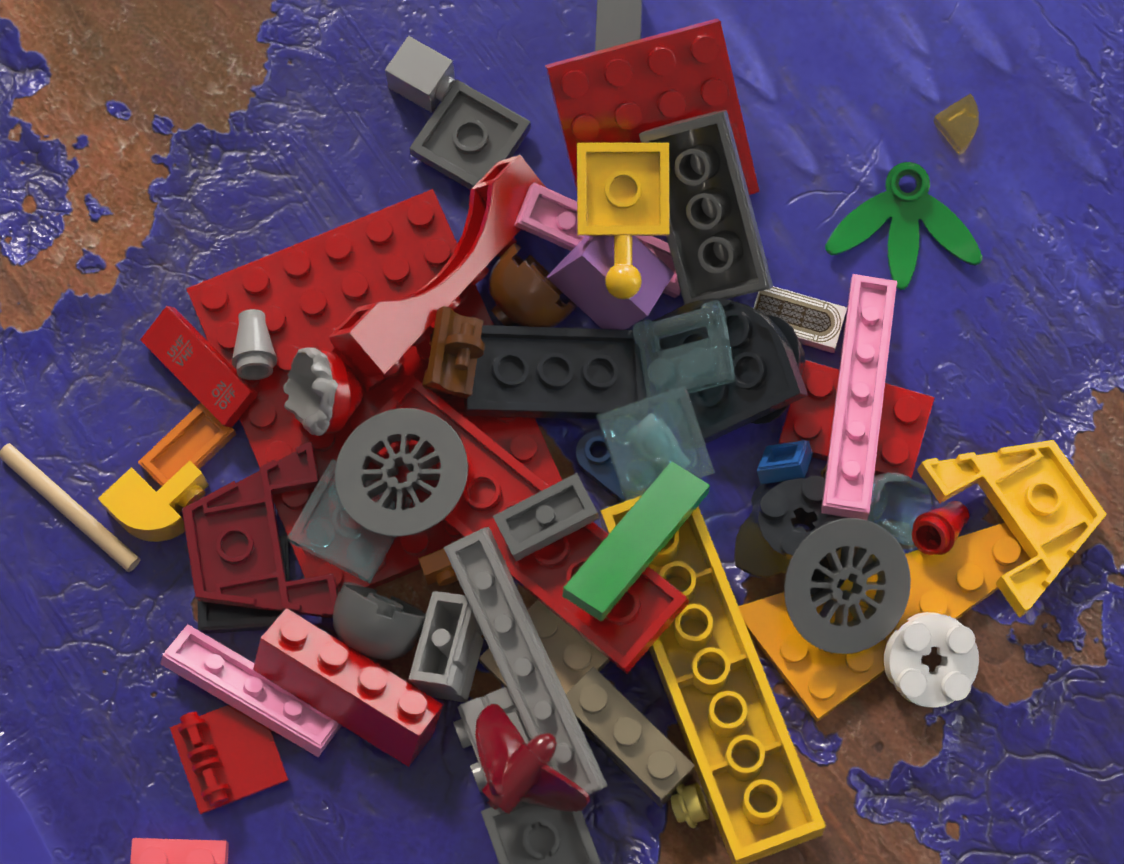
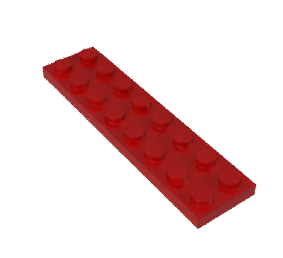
(501, 481)

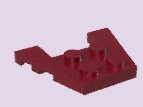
(238, 544)

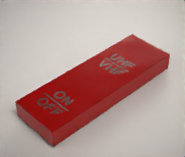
(199, 366)

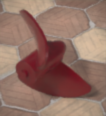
(521, 770)

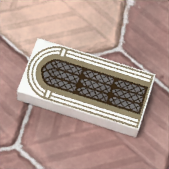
(813, 320)

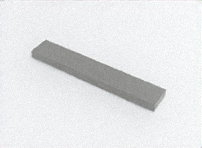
(522, 655)

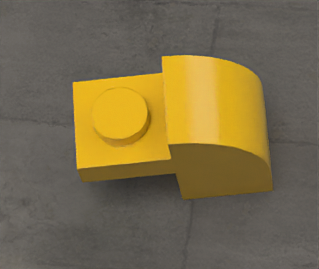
(150, 513)

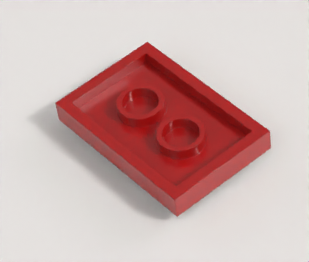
(901, 423)

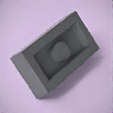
(546, 517)

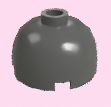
(375, 623)

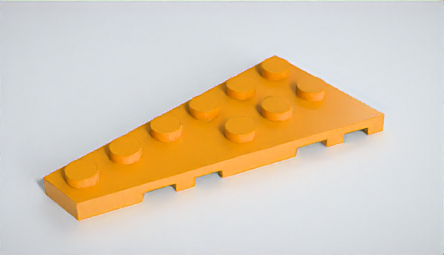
(939, 584)

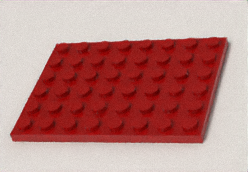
(305, 299)

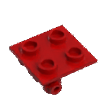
(226, 756)

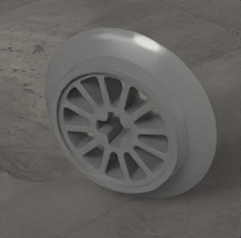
(381, 432)
(883, 612)

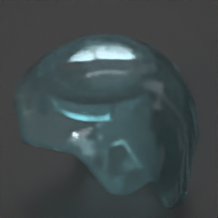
(897, 504)

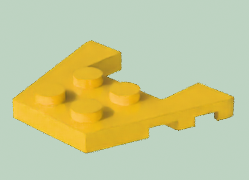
(1037, 499)

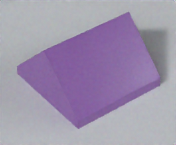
(583, 281)

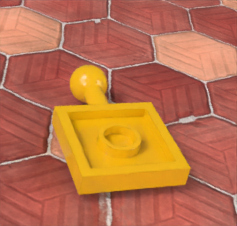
(623, 196)

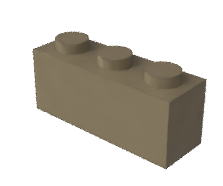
(629, 738)

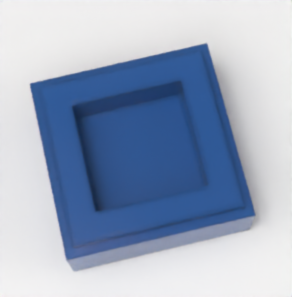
(784, 462)

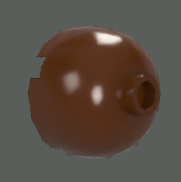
(525, 293)

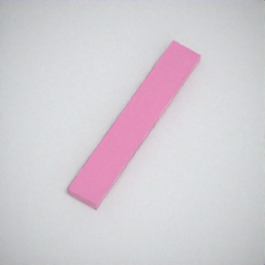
(859, 398)

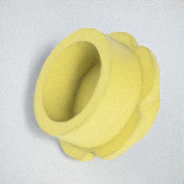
(690, 804)

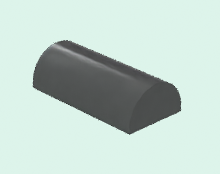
(710, 211)

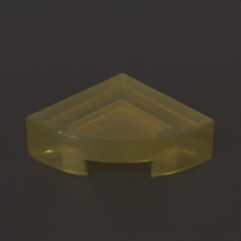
(959, 123)

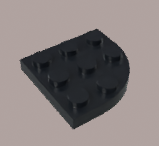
(762, 365)

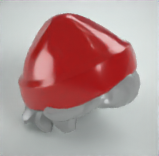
(321, 391)

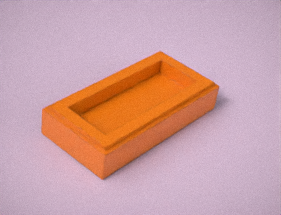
(192, 439)

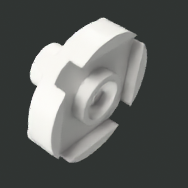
(951, 678)

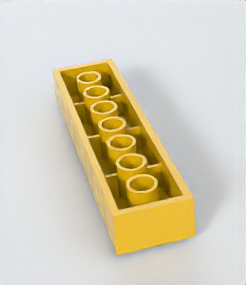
(726, 704)

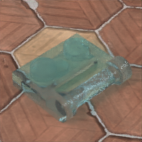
(694, 364)

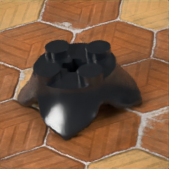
(768, 534)

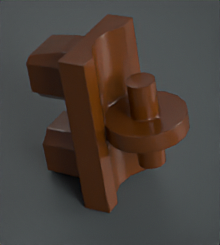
(453, 353)

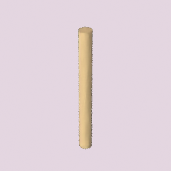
(69, 507)

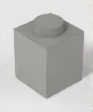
(420, 74)

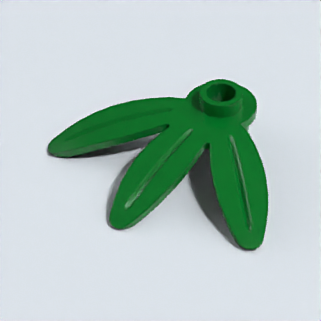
(904, 228)

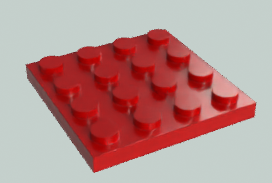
(645, 86)

